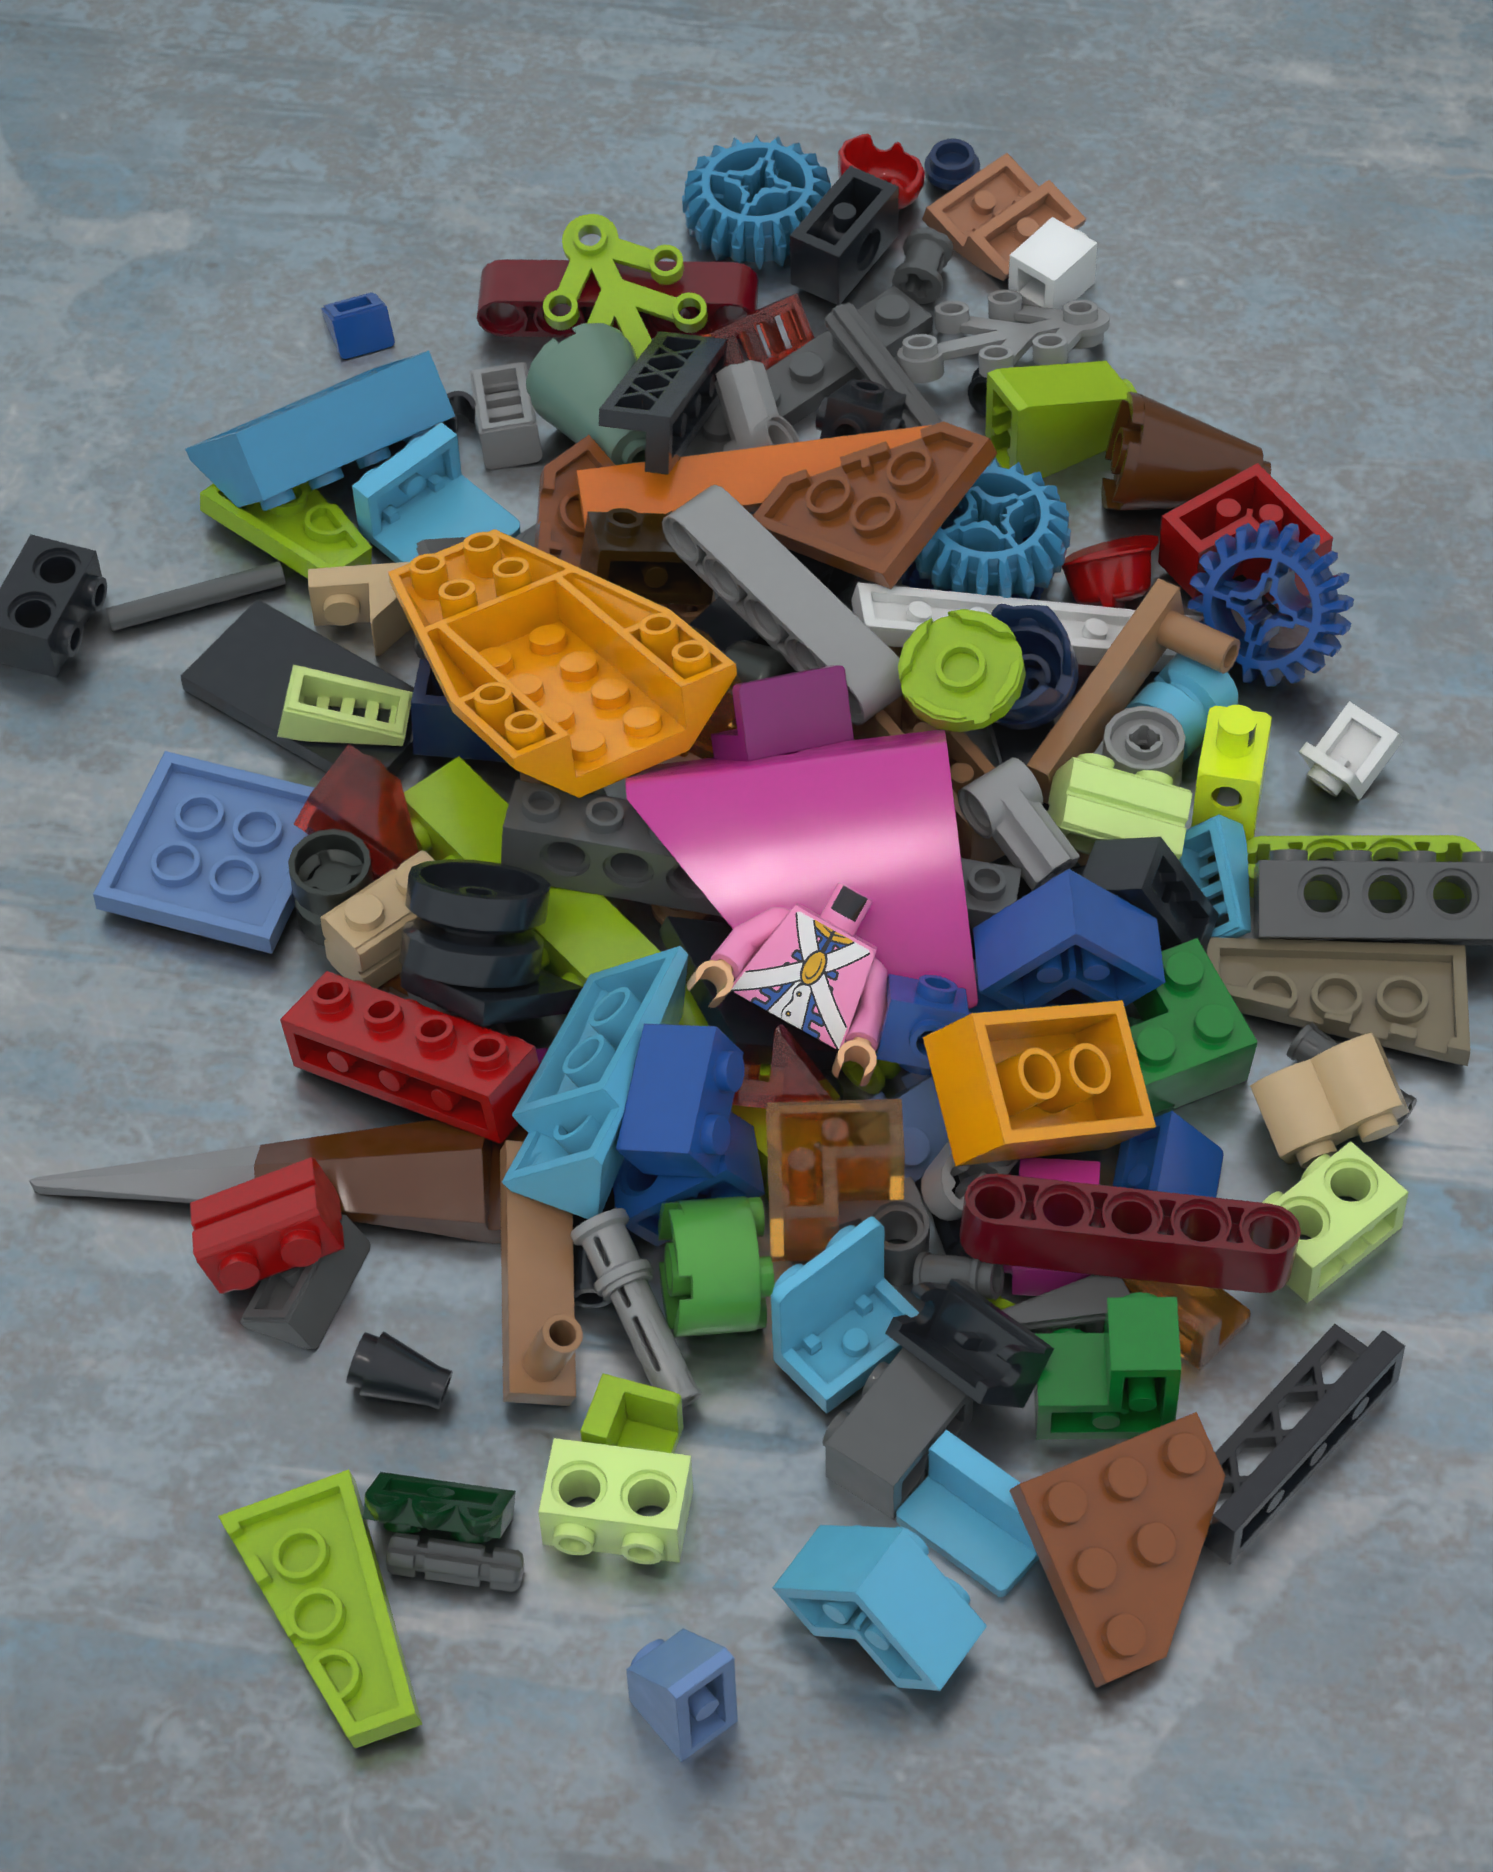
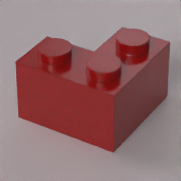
(1240, 500)

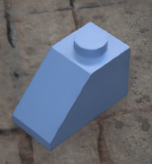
(684, 1690)

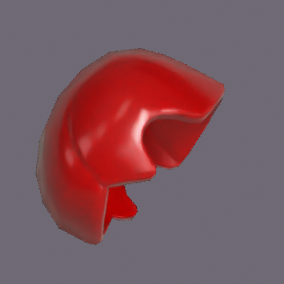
(889, 165)

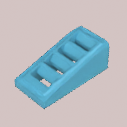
(1229, 844)

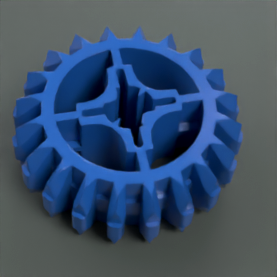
(1295, 609)

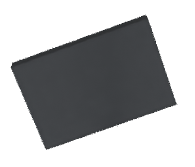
(738, 1018)

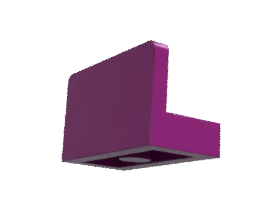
(787, 715)

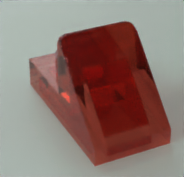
(790, 1080)

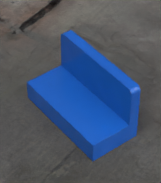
(1170, 1159)

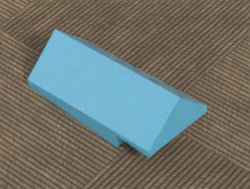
(584, 1083)

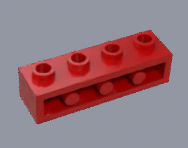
(410, 1055)

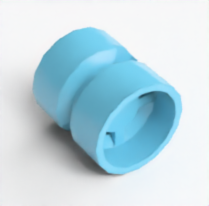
(1187, 693)

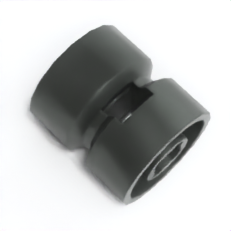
(324, 873)

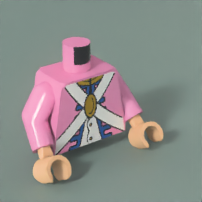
(809, 974)

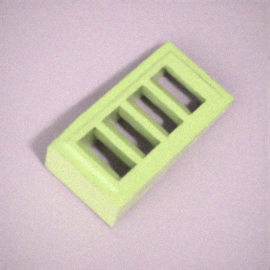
(319, 724)

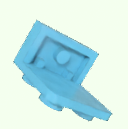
(424, 497)
(836, 1315)

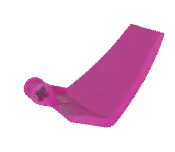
(821, 816)

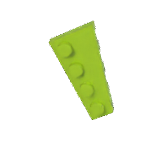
(329, 1595)

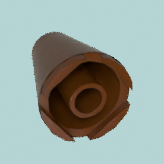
(1168, 457)

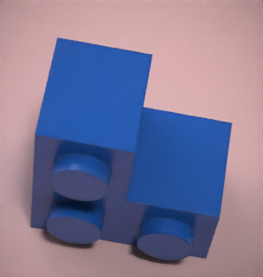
(1068, 939)

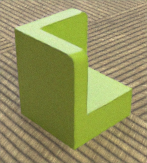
(633, 1416)

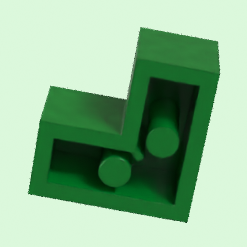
(1190, 1032)
(1115, 1379)

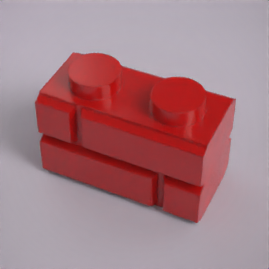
(267, 1226)

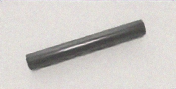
(195, 596)

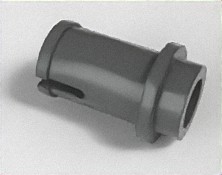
(980, 1276)

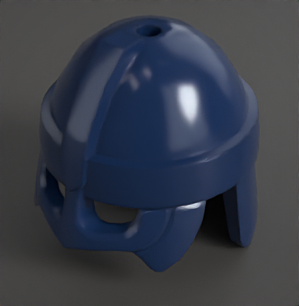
(1047, 662)

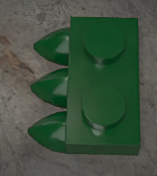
(416, 1503)

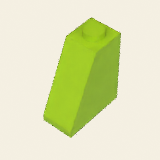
(1052, 413)

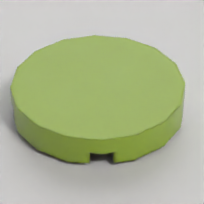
(961, 670)

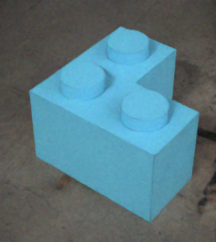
(885, 1596)

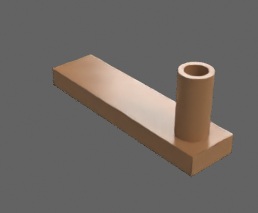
(1151, 630)
(536, 1297)

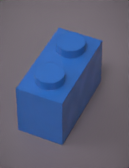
(680, 1100)

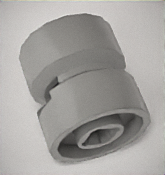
(1145, 740)

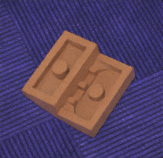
(997, 213)

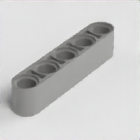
(782, 598)

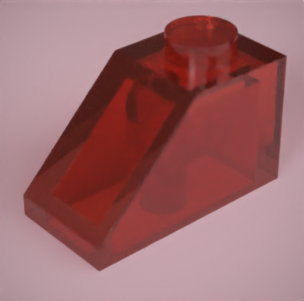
(366, 801)

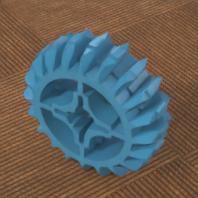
(752, 199)
(986, 543)

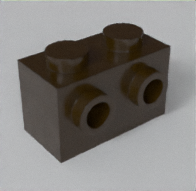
(635, 555)

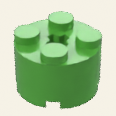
(713, 1266)

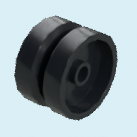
(474, 923)

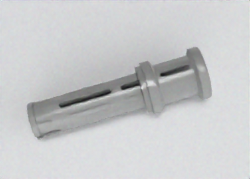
(626, 1281)

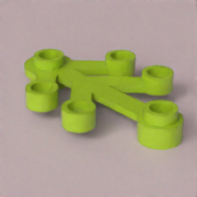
(619, 298)

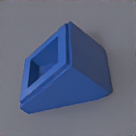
(359, 325)

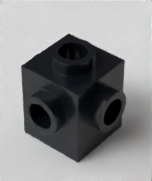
(860, 409)

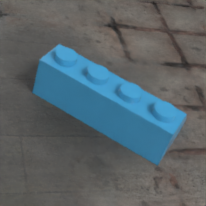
(324, 432)

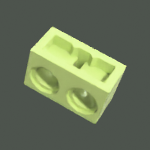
(1340, 1229)
(620, 1484)

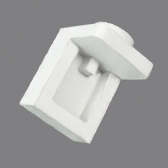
(1350, 752)

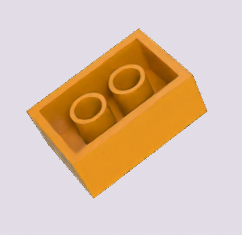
(1038, 1082)

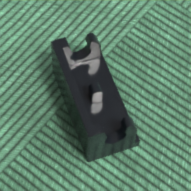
(972, 1344)

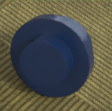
(951, 163)

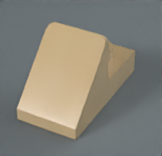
(359, 596)

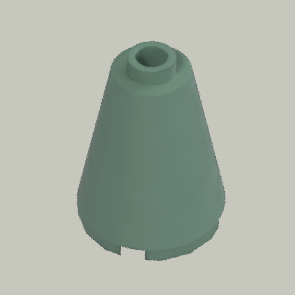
(575, 379)

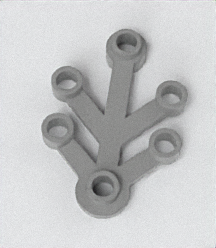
(1000, 339)

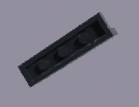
(667, 395)
(1310, 1442)

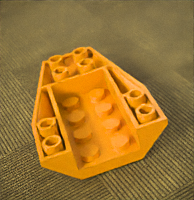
(559, 662)

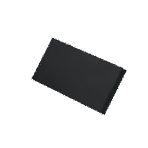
(250, 673)

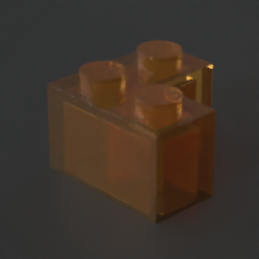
(825, 1157)

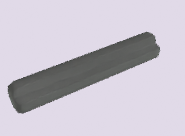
(877, 362)

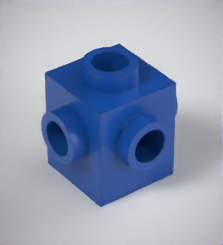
(914, 1012)

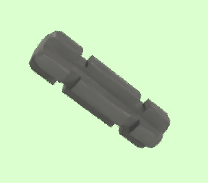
(455, 1562)

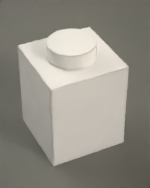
(1053, 266)

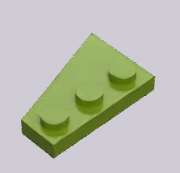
(298, 533)

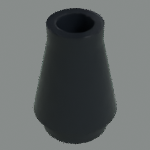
(397, 1372)

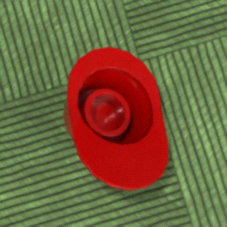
(1111, 571)

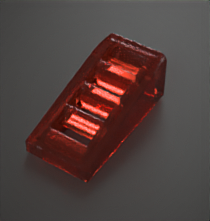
(793, 319)

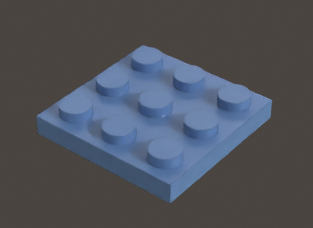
(208, 853)

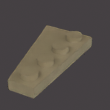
(1398, 991)

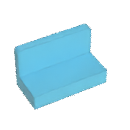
(970, 1516)

